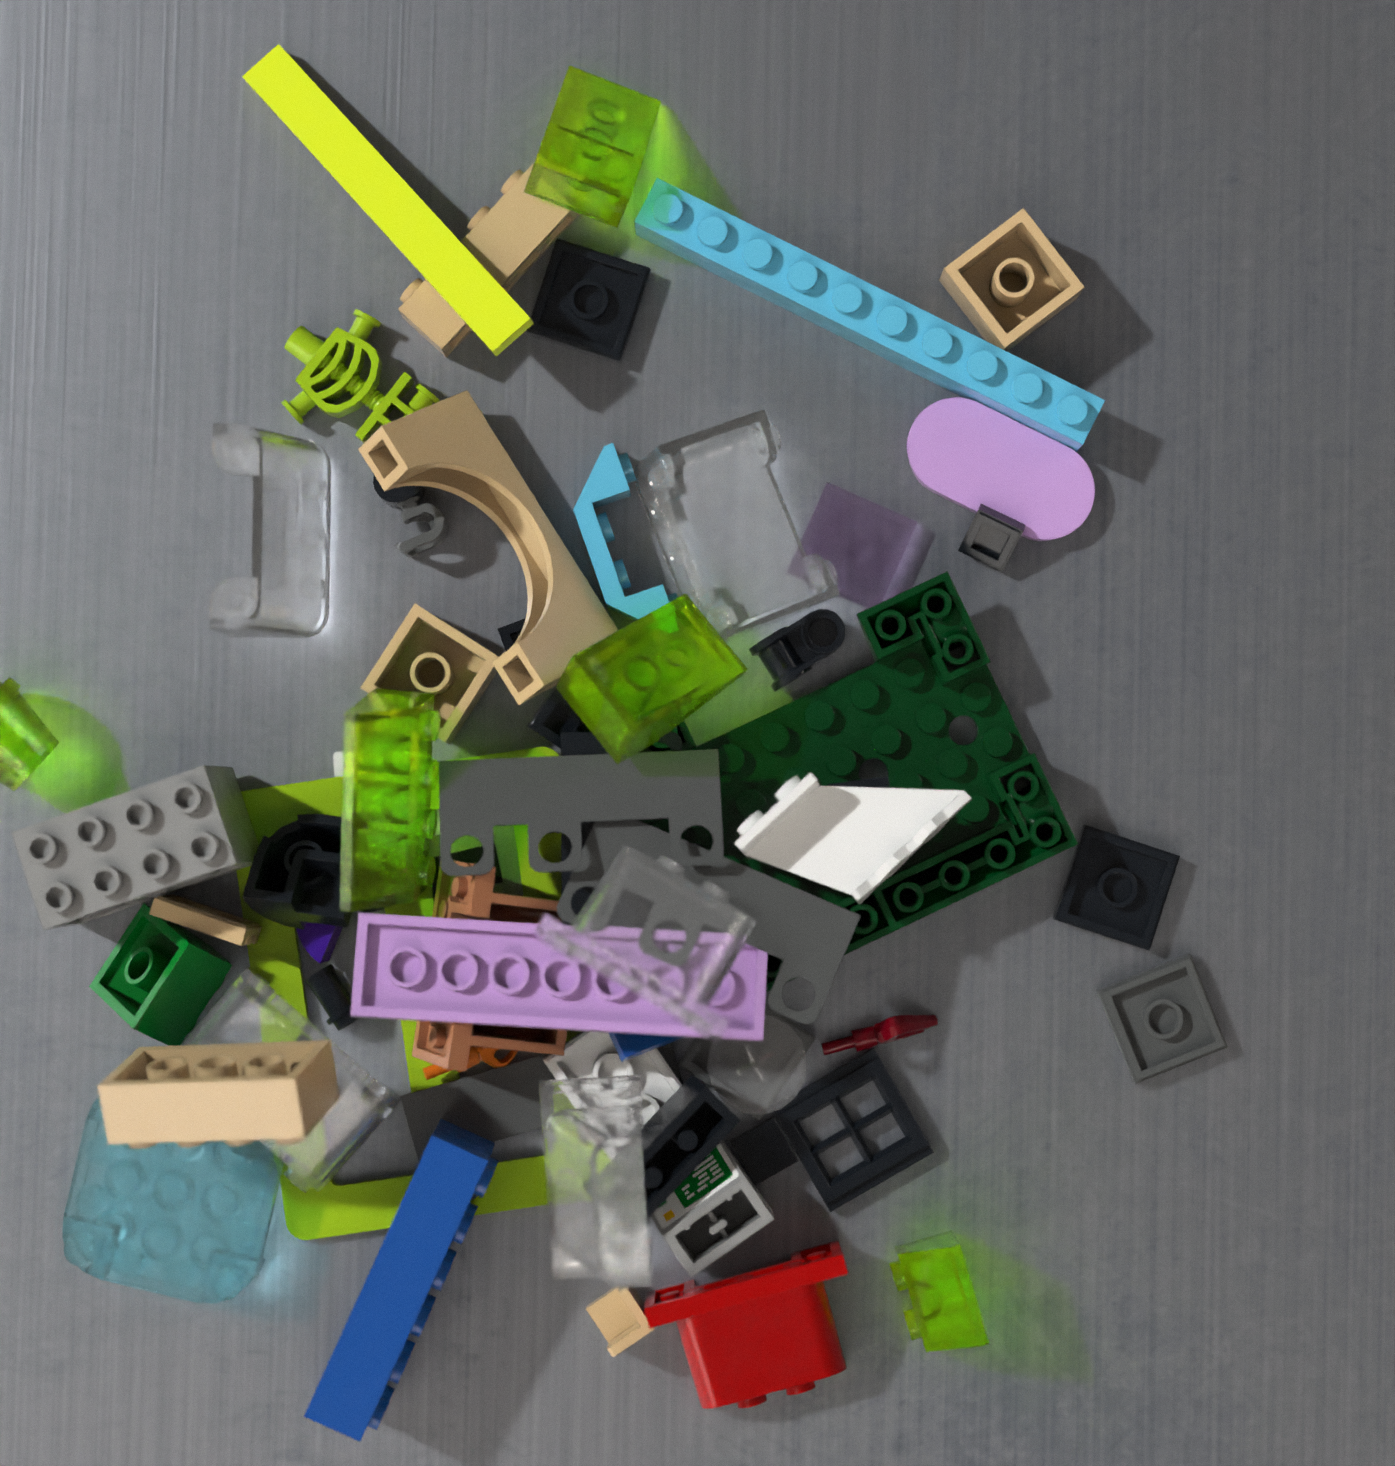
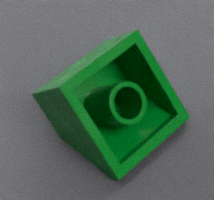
(160, 977)

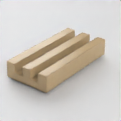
(205, 919)

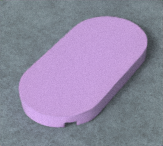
(997, 462)

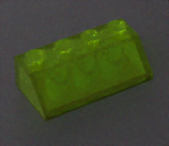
(388, 799)

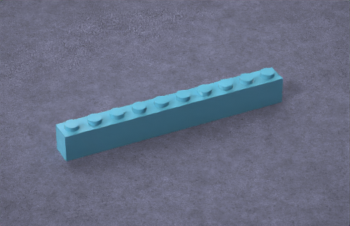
(866, 315)

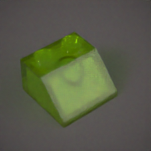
(939, 1292)

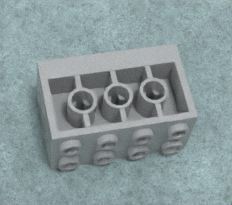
(136, 846)

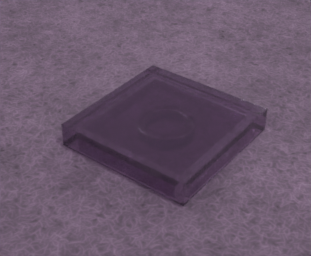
(860, 542)

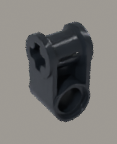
(796, 648)

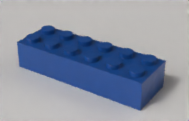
(397, 1287)

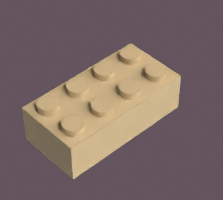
(219, 1093)

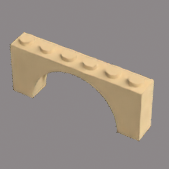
(458, 452)

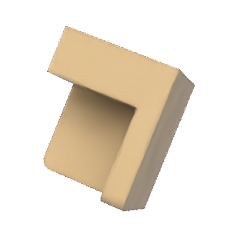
(620, 1318)

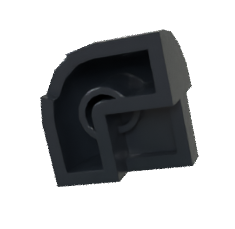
(299, 874)

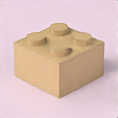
(1011, 282)
(438, 661)

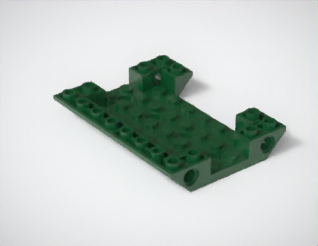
(900, 713)

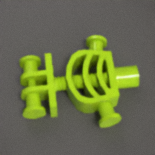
(323, 368)

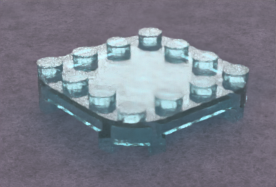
(170, 1214)

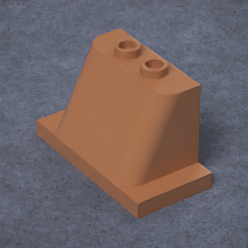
(474, 899)

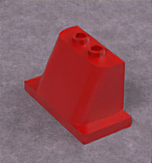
(757, 1328)

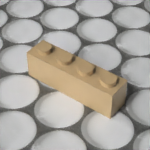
(505, 244)

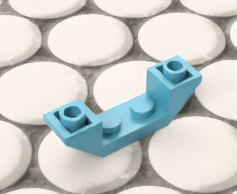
(604, 486)

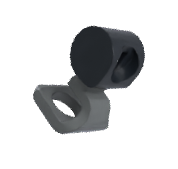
(408, 500)

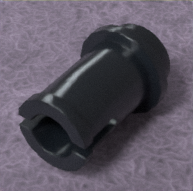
(332, 996)

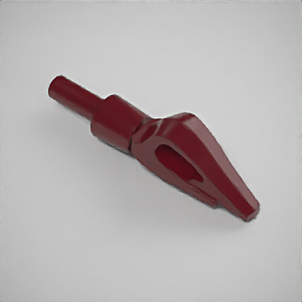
(884, 1032)

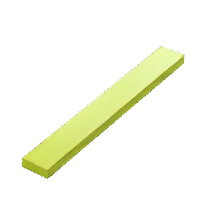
(388, 200)

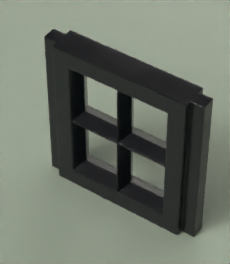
(875, 1167)

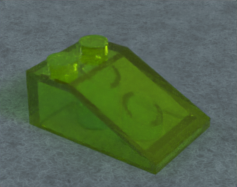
(593, 147)
(649, 677)

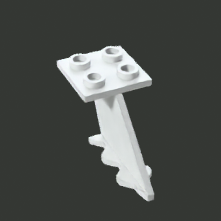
(846, 834)

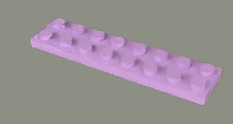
(509, 979)

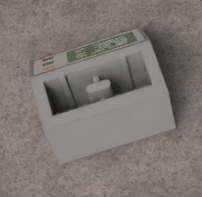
(711, 1211)

